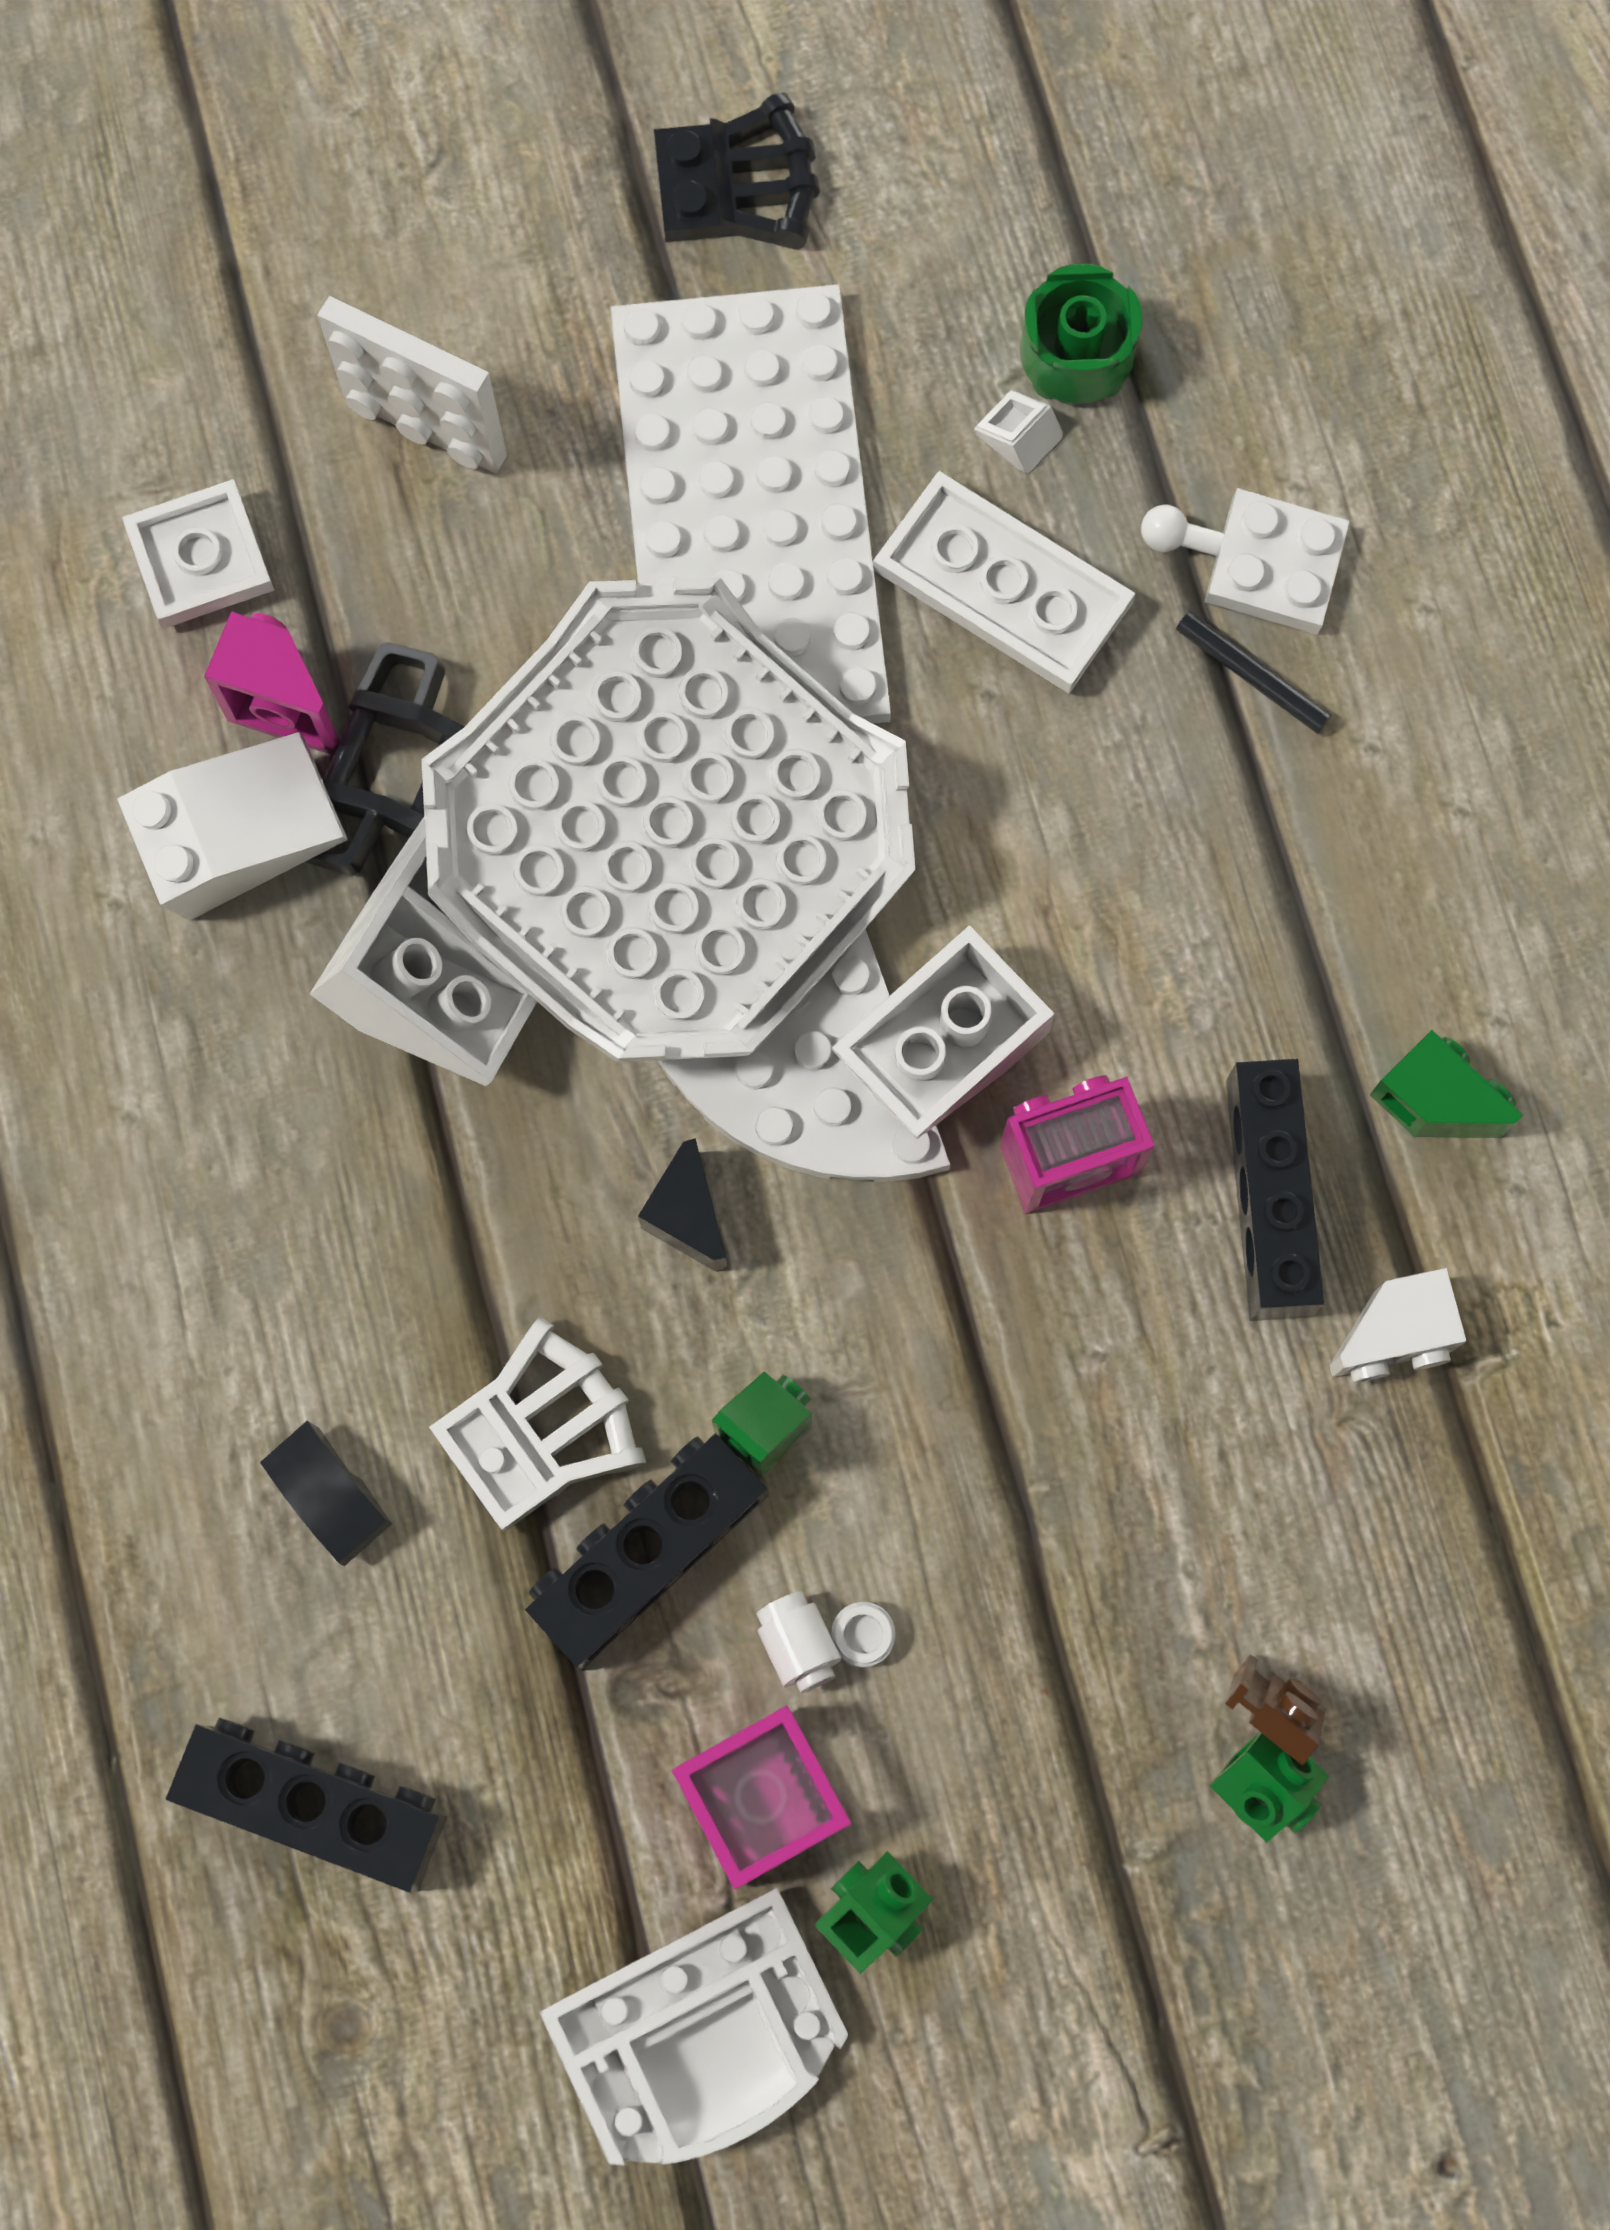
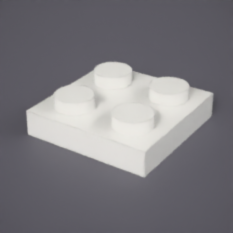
(197, 554)

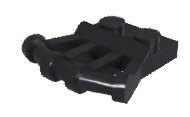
(699, 171)

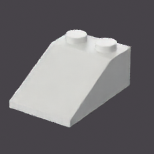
(231, 823)
(945, 1033)

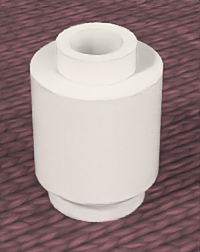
(798, 1642)

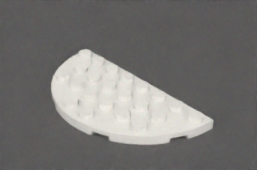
(801, 1100)

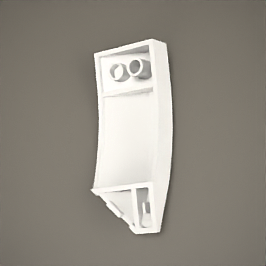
(420, 980)

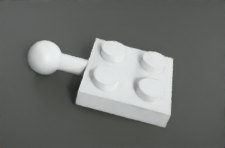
(1269, 559)

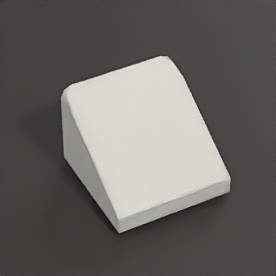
(1020, 430)

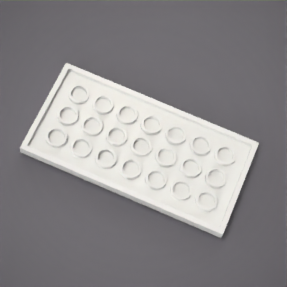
(755, 472)

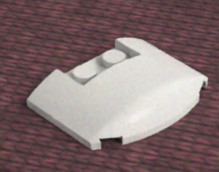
(699, 2037)

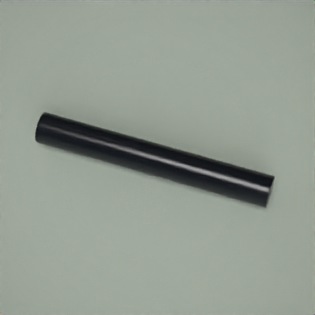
(1253, 672)

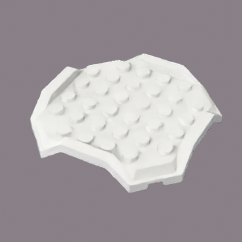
(665, 824)

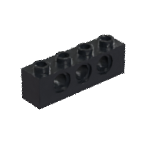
(1274, 1190)
(586, 1631)
(208, 1786)

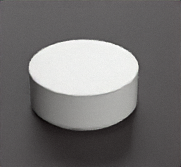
(863, 1634)

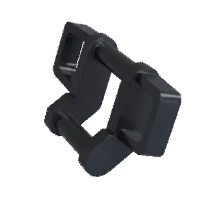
(372, 707)

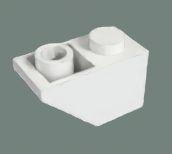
(1402, 1322)

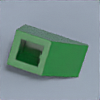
(1443, 1096)

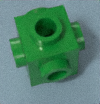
(1270, 1787)
(874, 1912)

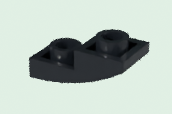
(325, 1493)

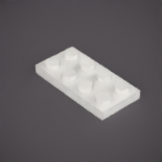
(1003, 581)

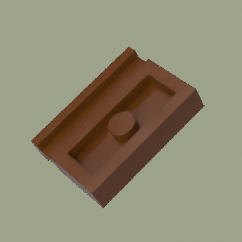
(1279, 1709)

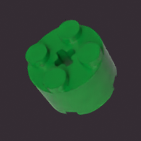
(1080, 334)

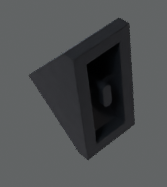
(683, 1211)

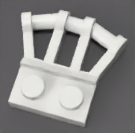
(502, 1452)

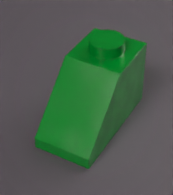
(763, 1421)

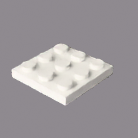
(413, 386)

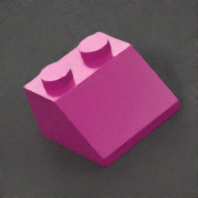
(266, 684)

